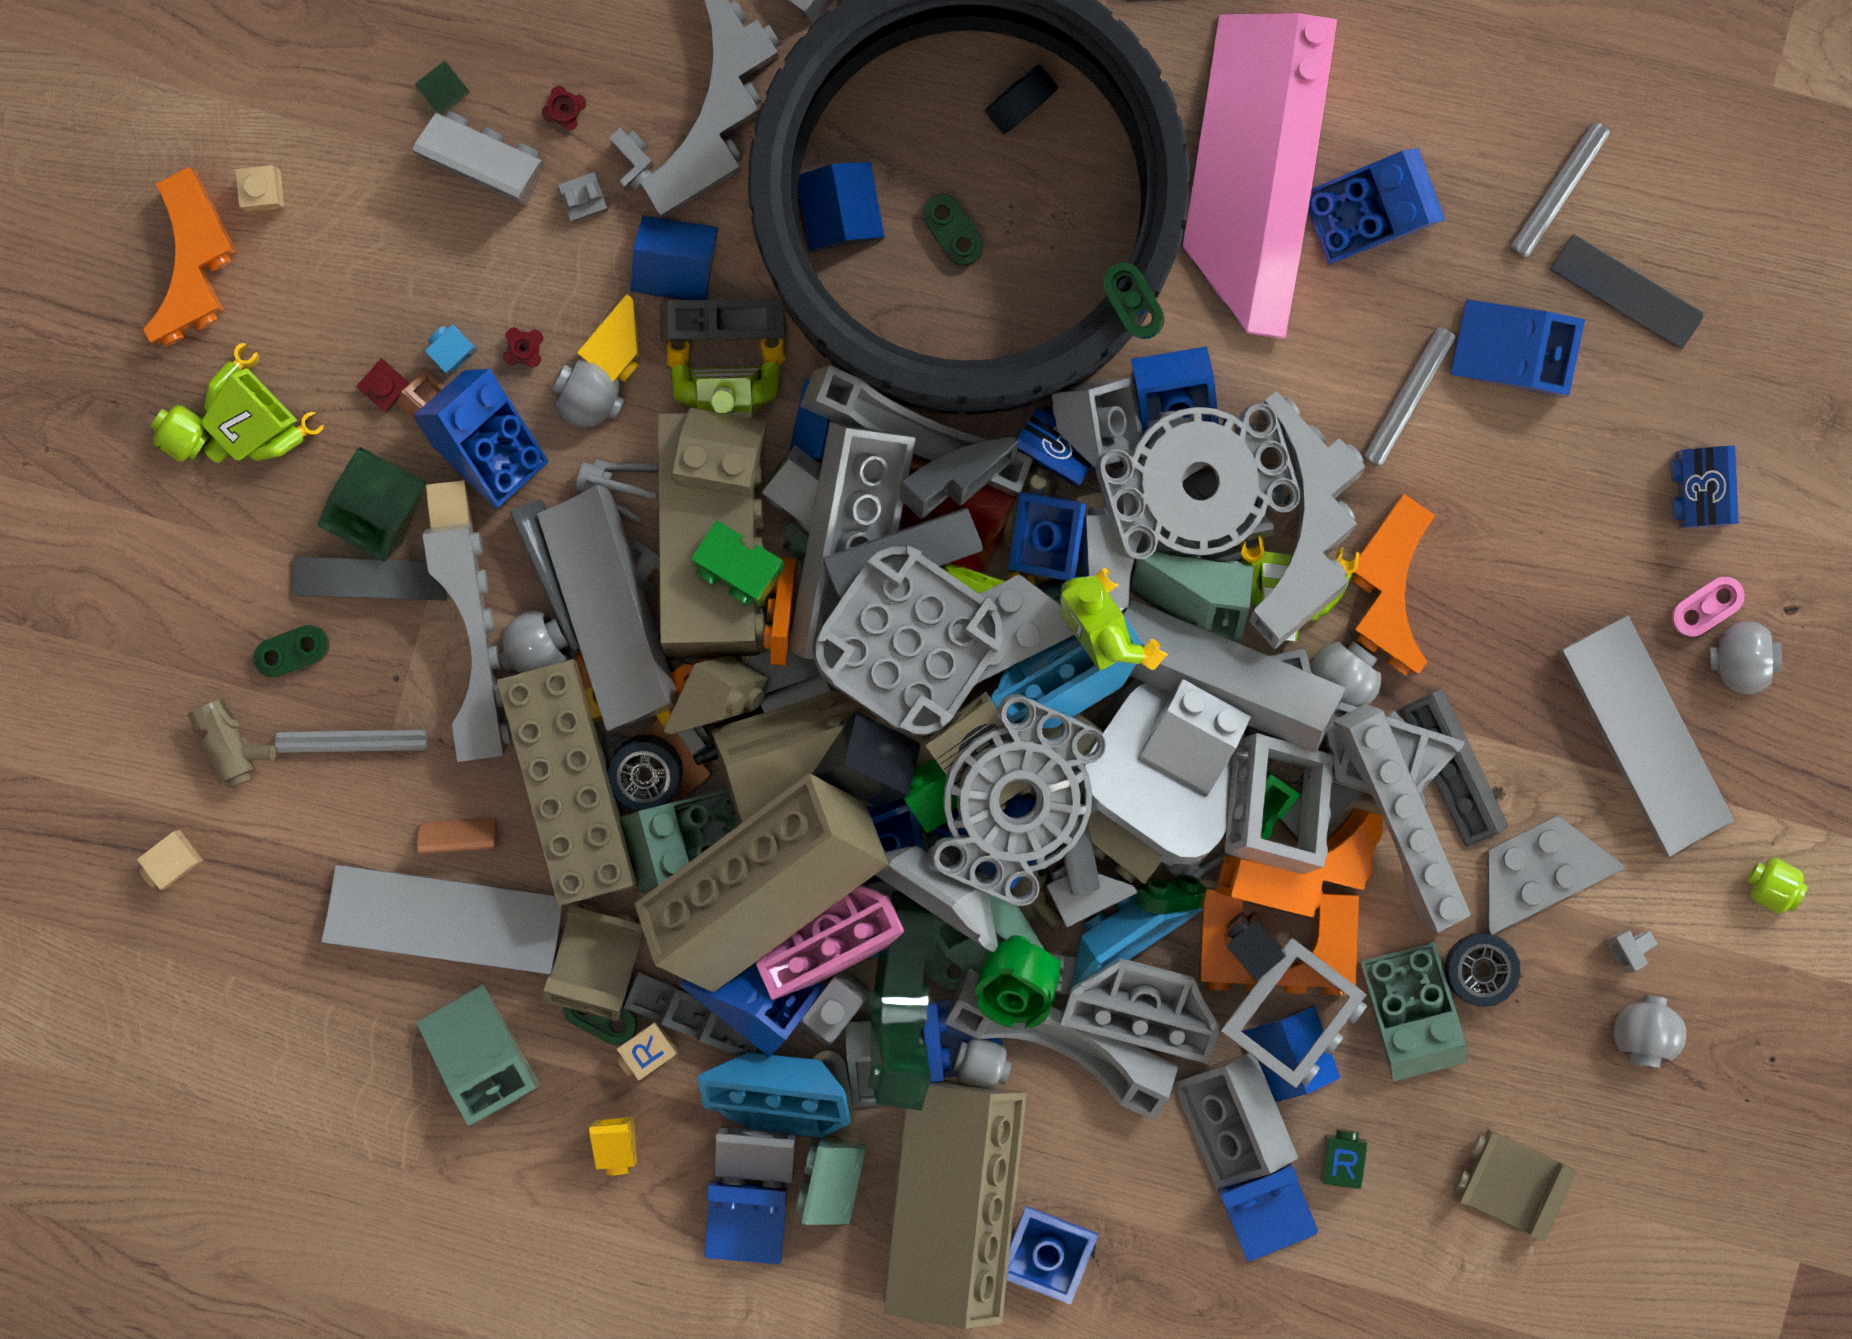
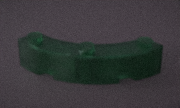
(899, 1009)

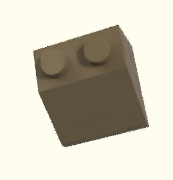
(719, 452)
(715, 693)

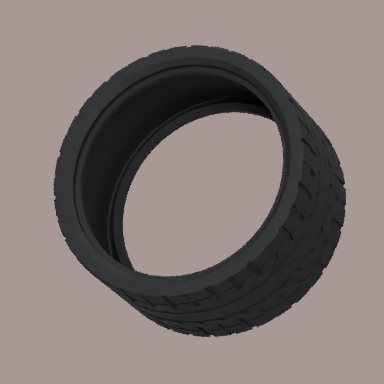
(864, 30)

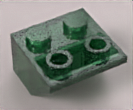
(372, 504)

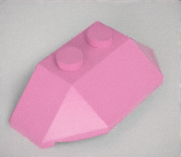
(831, 942)

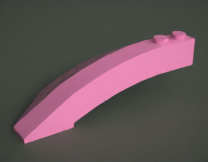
(1258, 161)

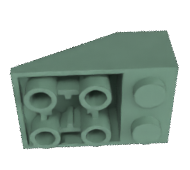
(1197, 591)
(674, 834)
(969, 954)
(1414, 1011)
(477, 1055)
(833, 1183)

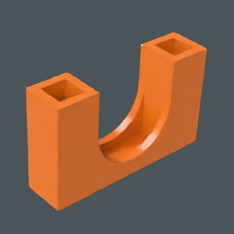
(1333, 944)

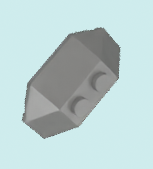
(951, 900)
(1144, 1009)

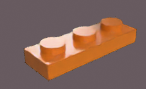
(780, 613)

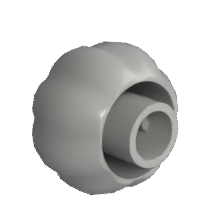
(586, 395)
(533, 643)
(1746, 657)
(1349, 668)
(1649, 1032)

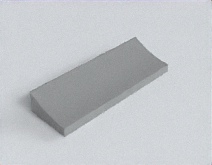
(852, 506)
(608, 608)
(1273, 693)
(1646, 736)
(443, 919)

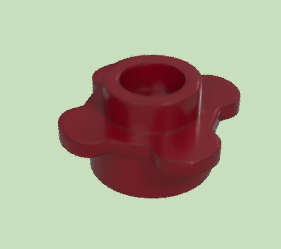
(553, 111)
(530, 355)

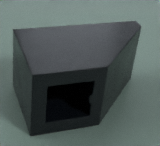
(1253, 944)

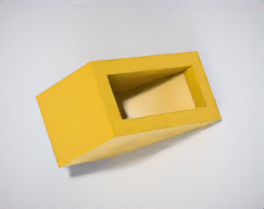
(615, 342)
(614, 1144)

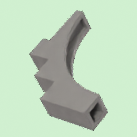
(704, 157)
(1323, 525)
(1098, 540)

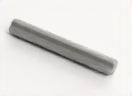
(1560, 189)
(1409, 396)
(351, 741)

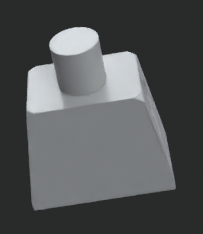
(834, 1007)

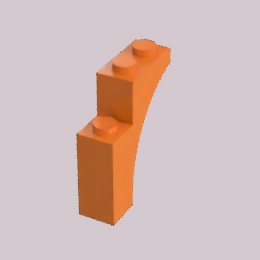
(199, 245)
(1385, 568)
(1346, 864)

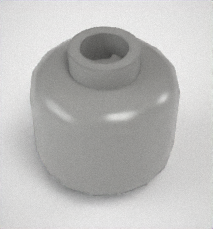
(981, 1064)

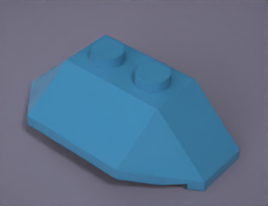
(1062, 680)
(1122, 935)
(776, 1094)

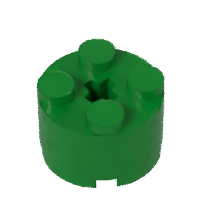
(1017, 983)

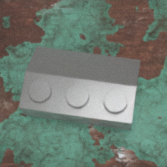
(480, 157)
(1235, 1120)

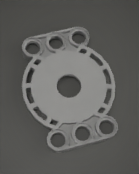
(1159, 485)
(1012, 840)

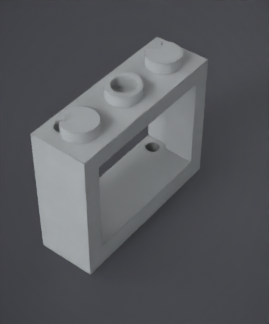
(1247, 804)
(1326, 1041)

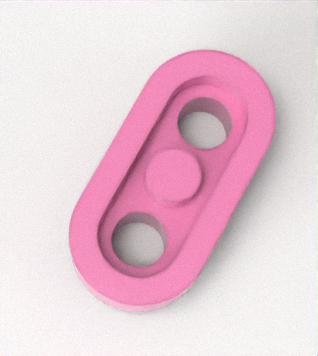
(1707, 607)

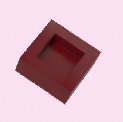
(383, 385)

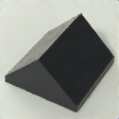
(870, 761)

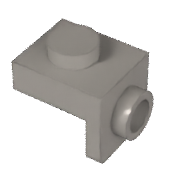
(632, 148)

